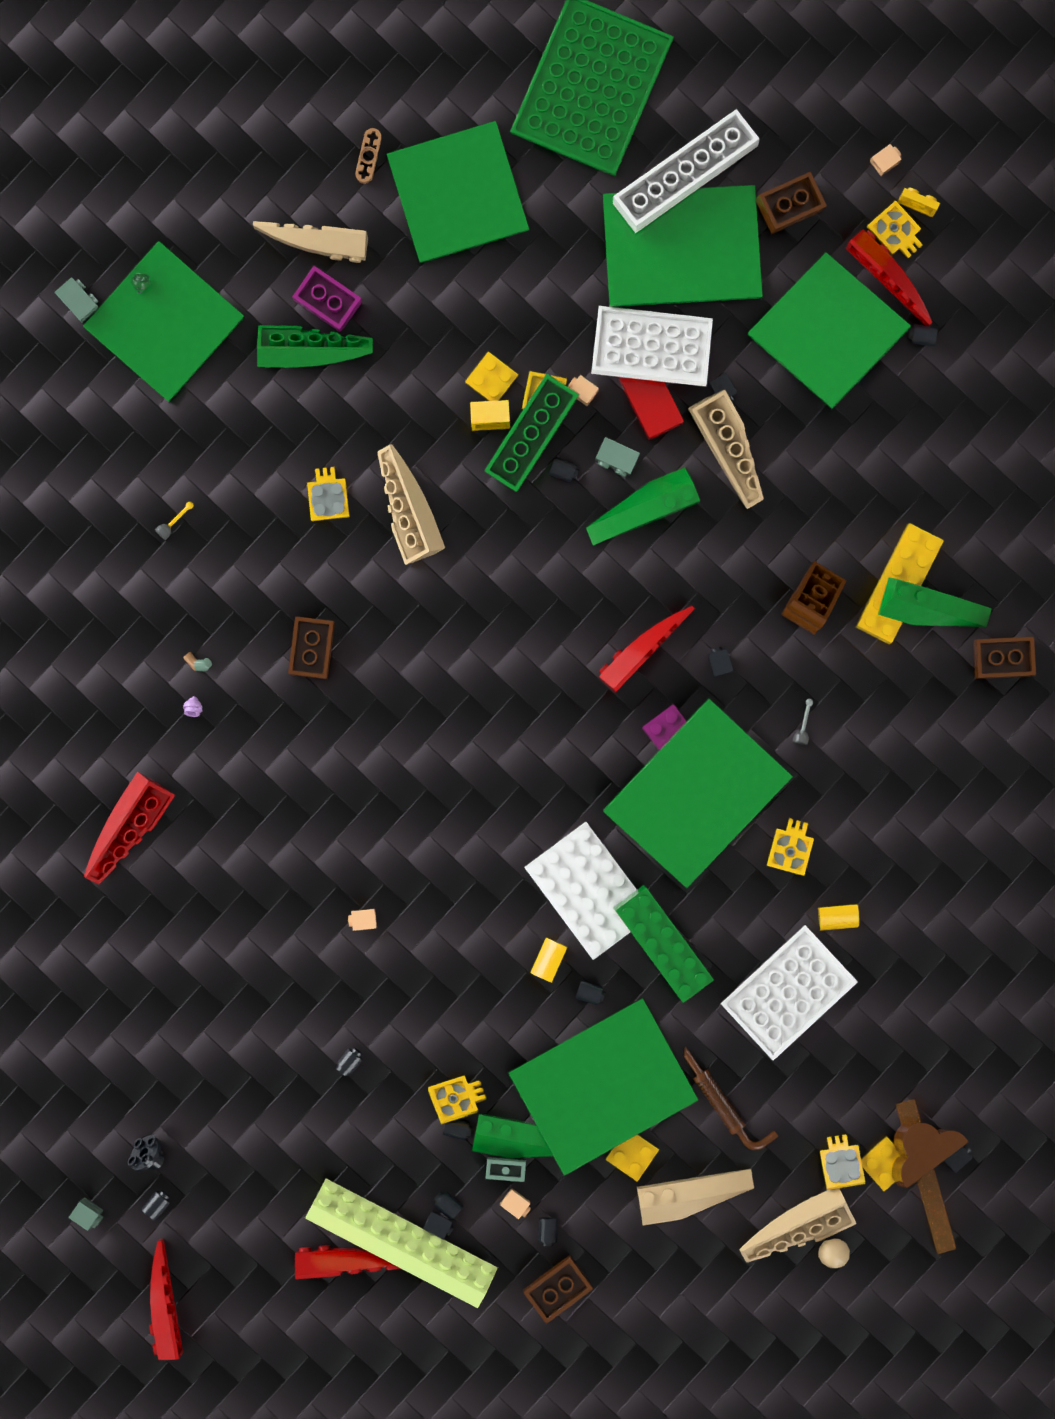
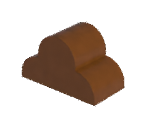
(814, 598)
(921, 1150)

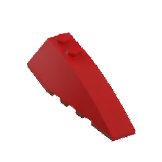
(887, 272)
(633, 656)
(131, 818)
(333, 1261)
(163, 1310)

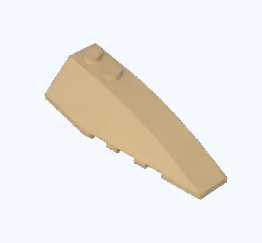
(329, 241)
(728, 442)
(412, 517)
(688, 1196)
(810, 1220)

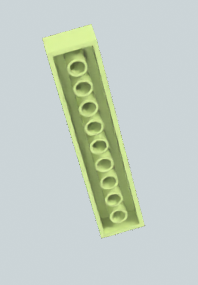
(401, 1243)

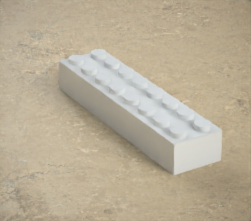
(685, 171)

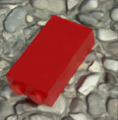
(652, 405)

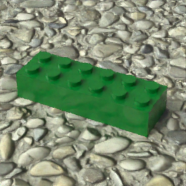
(532, 432)
(663, 943)

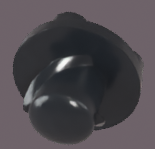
(146, 1154)

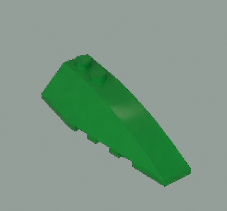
(301, 348)
(648, 504)
(929, 607)
(508, 1138)

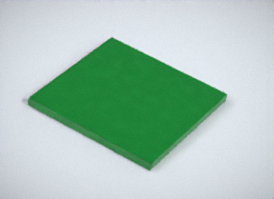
(457, 192)
(168, 326)
(829, 330)

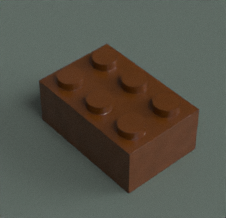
(791, 202)
(311, 648)
(1004, 657)
(558, 1289)

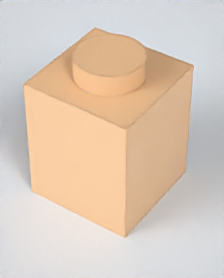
(886, 159)
(584, 388)
(362, 919)
(516, 1204)

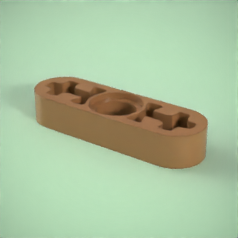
(376, 143)

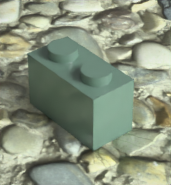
(77, 300)
(617, 456)
(505, 1169)
(87, 1214)

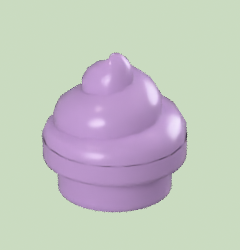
(192, 707)

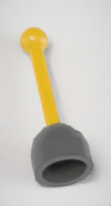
(165, 530)

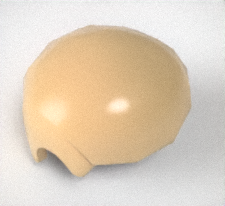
(834, 1253)

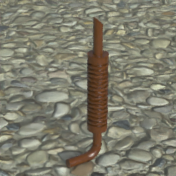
(722, 1106)

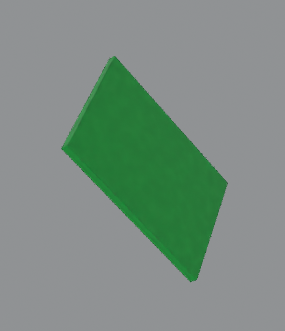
(592, 85)
(688, 254)
(697, 793)
(603, 1086)

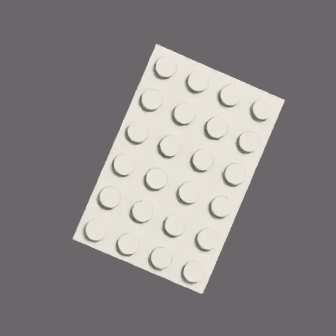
(652, 346)
(584, 887)
(789, 992)

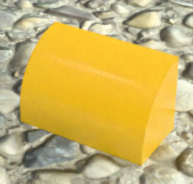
(490, 415)
(838, 917)
(548, 960)

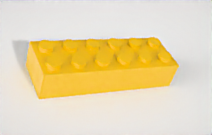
(908, 563)

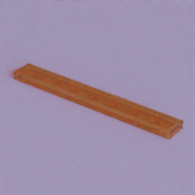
(930, 1191)

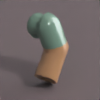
(197, 665)

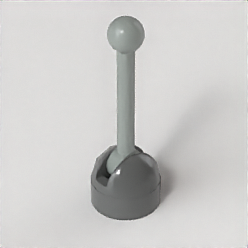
(801, 736)

